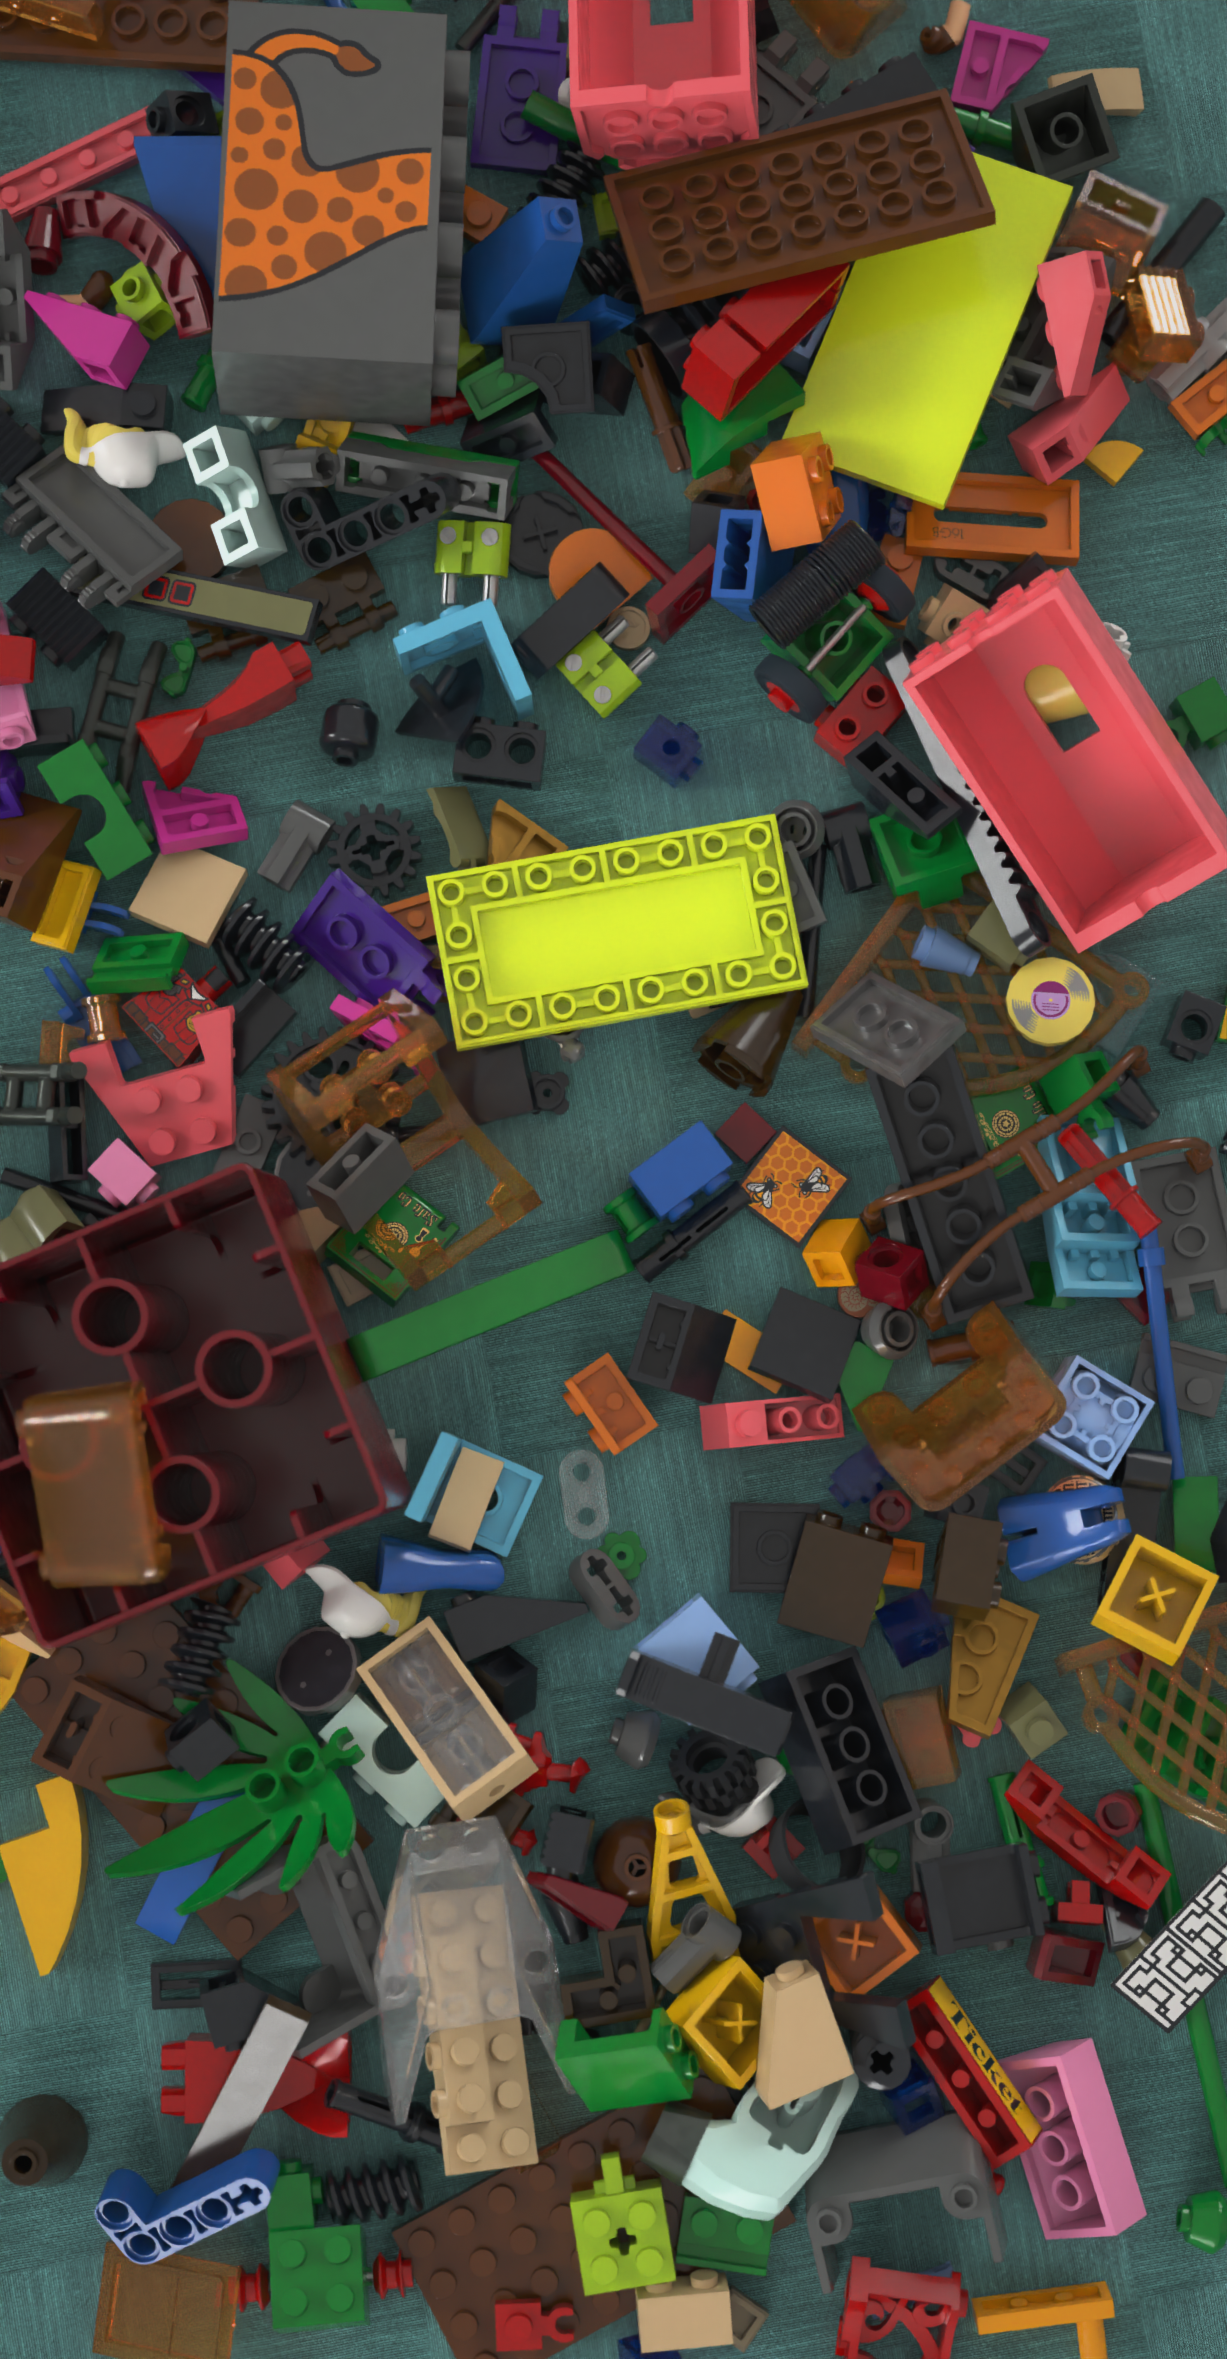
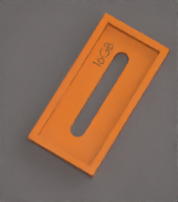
(1000, 494)

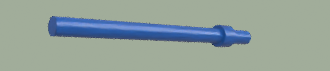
(1151, 1259)

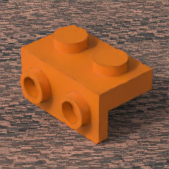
(609, 1404)

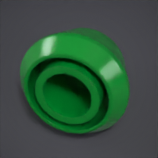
(1204, 2220)

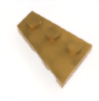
(985, 1665)

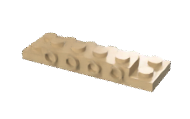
(482, 2097)

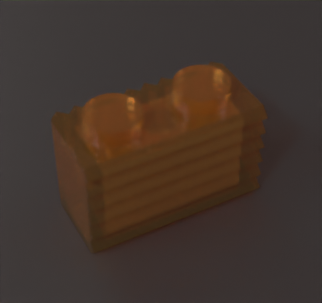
(1162, 314)

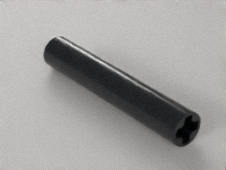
(1175, 253)

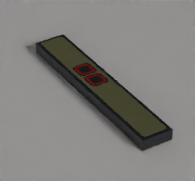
(227, 605)

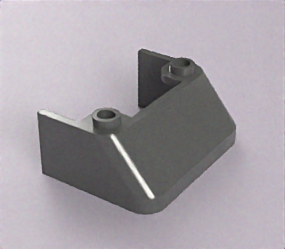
(345, 1927)
(885, 2162)

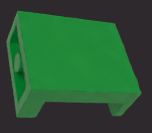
(627, 2067)

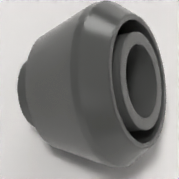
(800, 815)
(890, 1331)
(636, 1737)

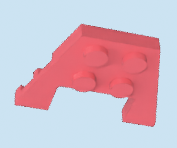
(177, 1109)

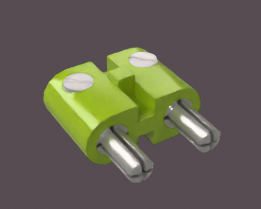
(471, 551)
(598, 670)

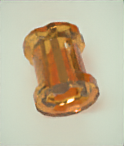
(103, 1018)

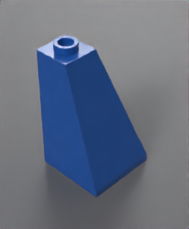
(184, 189)
(521, 269)

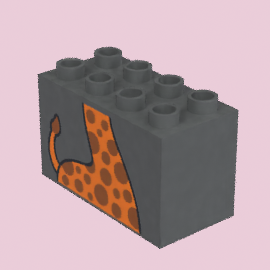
(339, 214)

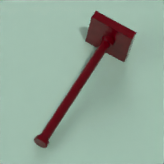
(682, 592)

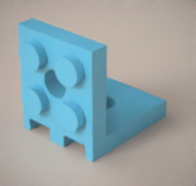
(459, 631)
(514, 1489)

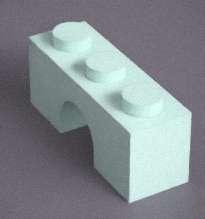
(226, 464)
(408, 1791)

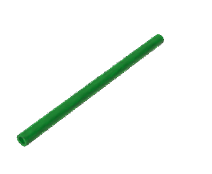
(1197, 2018)

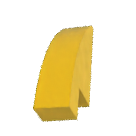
(50, 1871)

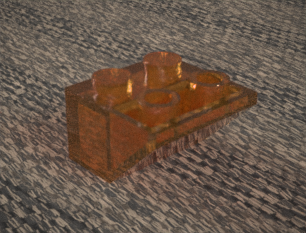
(1114, 221)

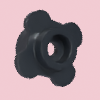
(557, 1085)

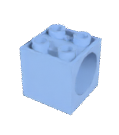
(1098, 1418)
(687, 1637)

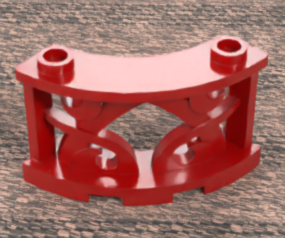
(877, 2289)

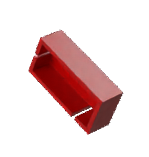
(757, 336)

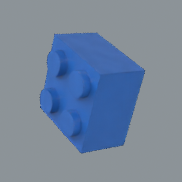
(681, 1172)

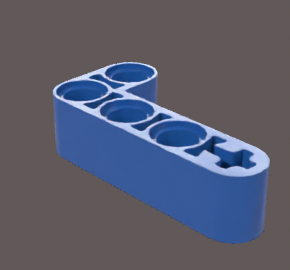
(158, 2225)

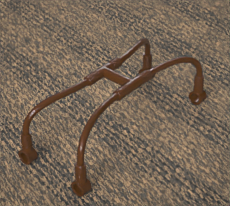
(1053, 1191)

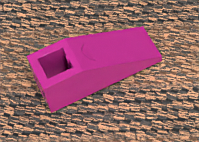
(102, 344)

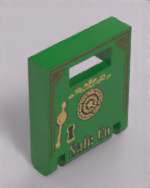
(1008, 1114)
(411, 1221)

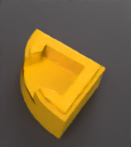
(1113, 459)

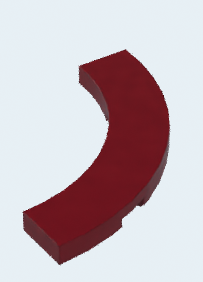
(153, 242)

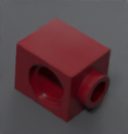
(892, 1273)

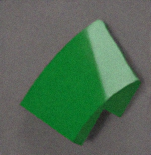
(713, 440)
(1178, 1739)

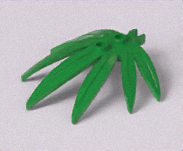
(289, 1787)

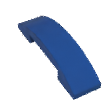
(176, 1886)

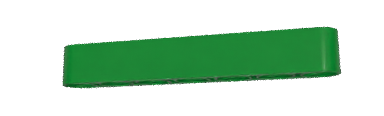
(489, 1305)

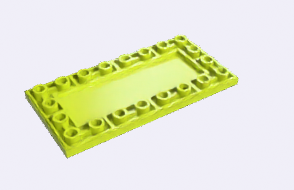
(926, 341)
(616, 932)

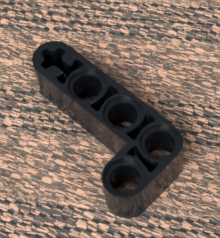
(377, 518)
(1142, 1479)

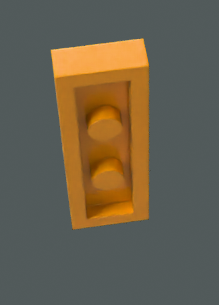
(1078, 2304)

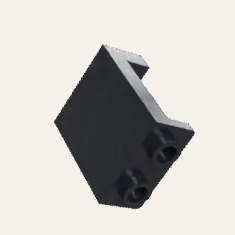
(981, 1897)

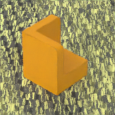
(835, 1250)

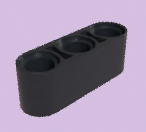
(569, 620)

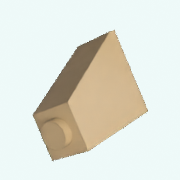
(797, 2037)

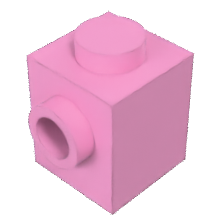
(124, 1176)

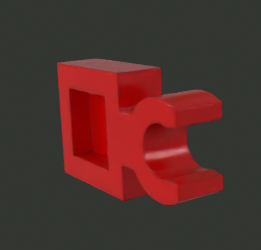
(523, 2324)

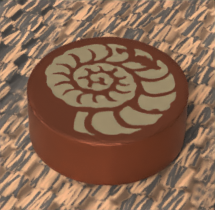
(853, 1303)

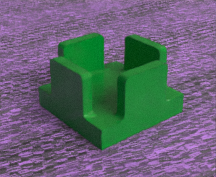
(922, 864)

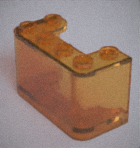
(970, 1421)

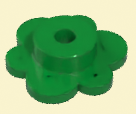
(629, 1544)

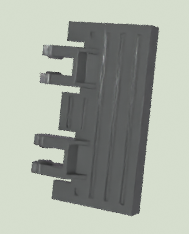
(89, 518)

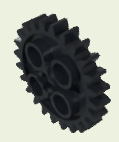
(347, 1054)

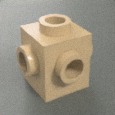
(939, 611)

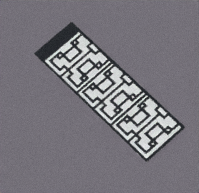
(1181, 1959)

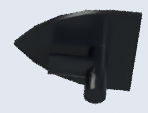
(447, 705)

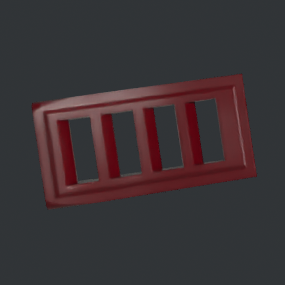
(589, 1904)

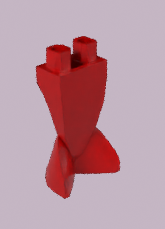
(257, 692)
(297, 2093)

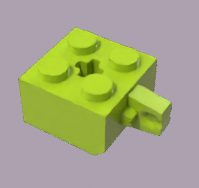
(627, 2204)

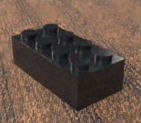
(842, 1751)

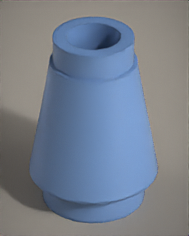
(944, 952)

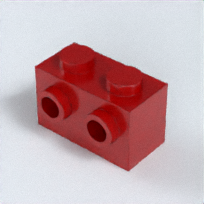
(868, 707)

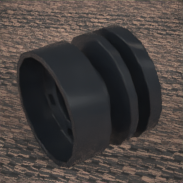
(673, 336)

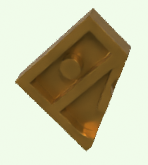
(517, 837)

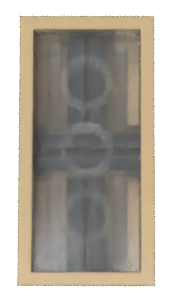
(447, 1719)

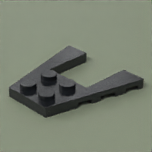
(783, 1930)

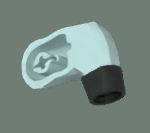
(755, 2157)

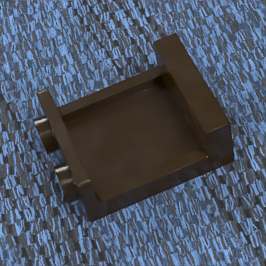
(836, 1578)

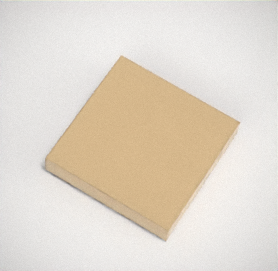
(189, 894)

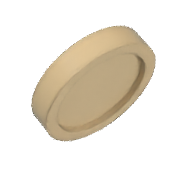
(637, 632)

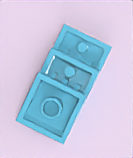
(1085, 1240)

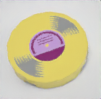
(1050, 1001)

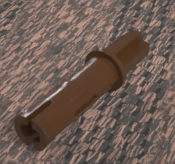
(660, 407)

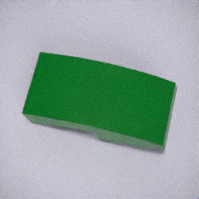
(1195, 1518)

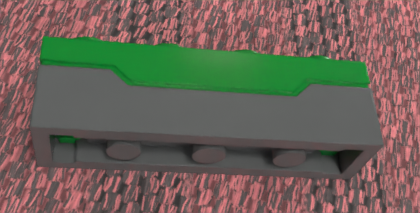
(384, 465)

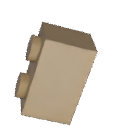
(685, 2312)

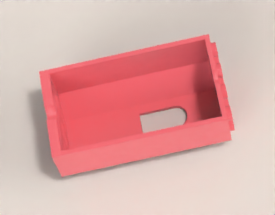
(661, 87)
(1091, 825)

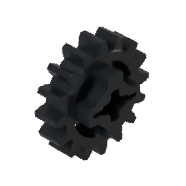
(392, 846)

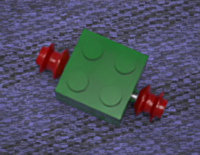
(321, 2279)

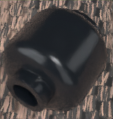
(349, 732)

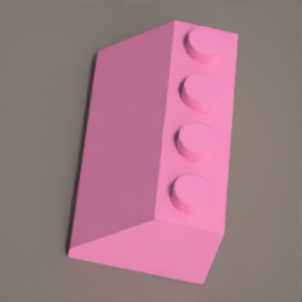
(1080, 2159)

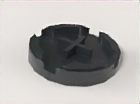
(537, 527)

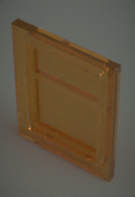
(165, 2308)

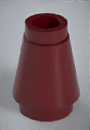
(45, 241)

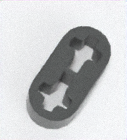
(967, 582)
(604, 1589)

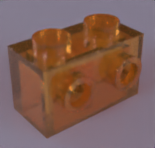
(923, 1736)

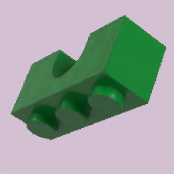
(80, 772)

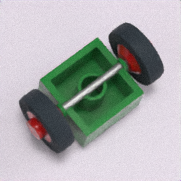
(835, 649)

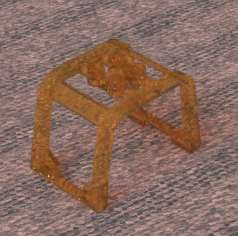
(418, 1040)

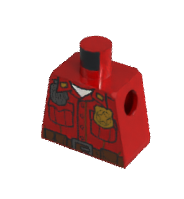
(168, 1013)

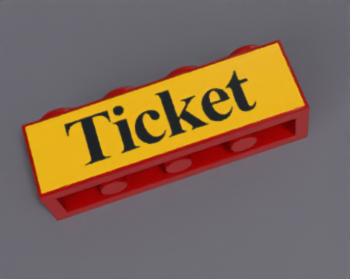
(970, 2074)

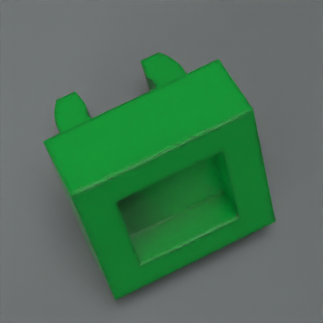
(1044, 1288)

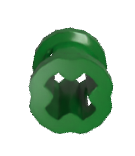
(630, 1215)

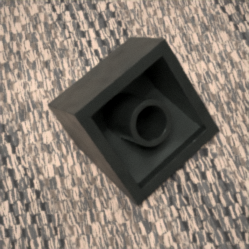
(1062, 131)

